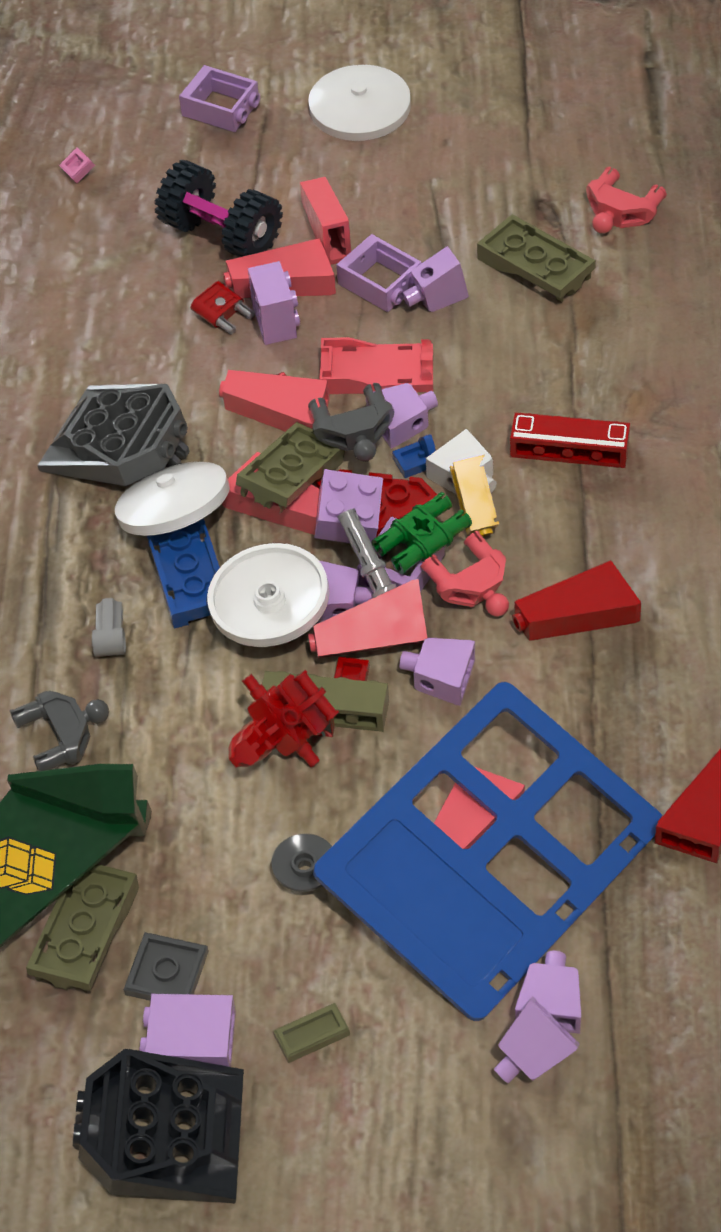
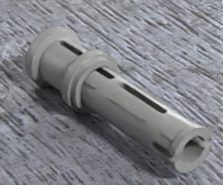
(372, 566)

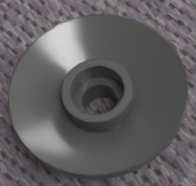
(295, 853)

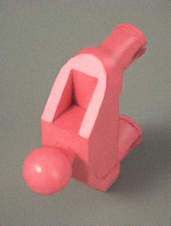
(620, 207)
(475, 582)

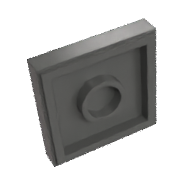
(165, 967)

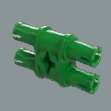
(421, 532)

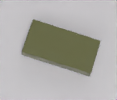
(311, 1032)

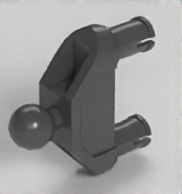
(354, 429)
(66, 722)

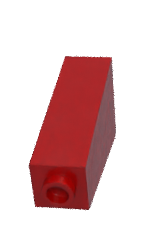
(578, 604)
(695, 817)

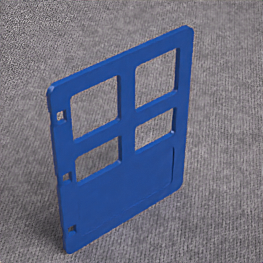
(439, 899)

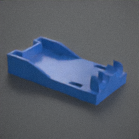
(185, 568)

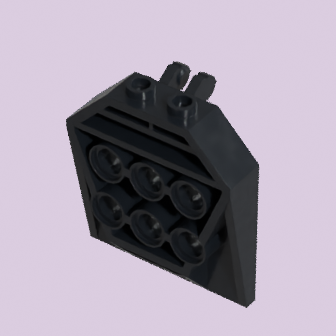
(109, 1135)

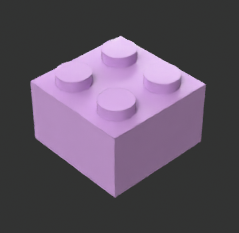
(273, 302)
(344, 492)

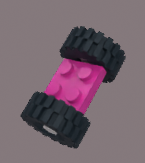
(187, 198)

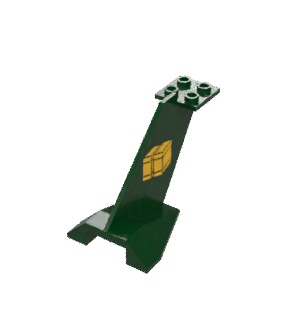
(59, 829)

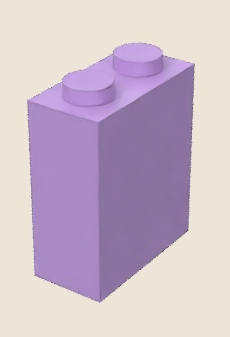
(190, 1027)

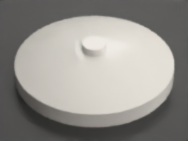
(359, 102)
(172, 498)
(268, 595)

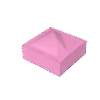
(77, 165)

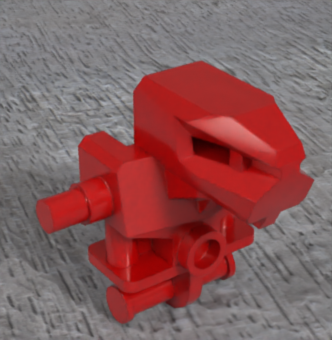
(281, 720)

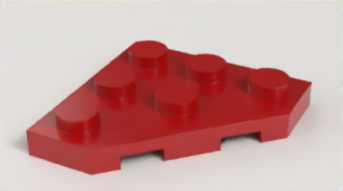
(399, 496)

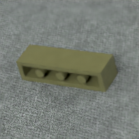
(359, 703)

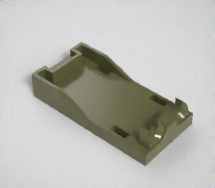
(536, 256)
(288, 467)
(82, 926)

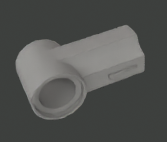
(109, 633)

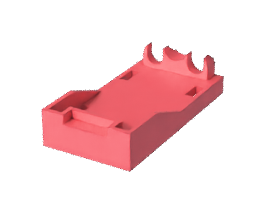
(355, 363)

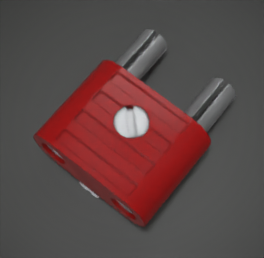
(218, 305)

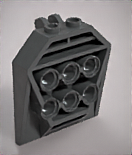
(119, 435)

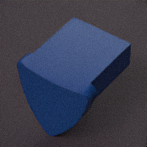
(413, 457)

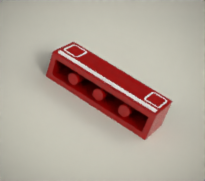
(569, 440)

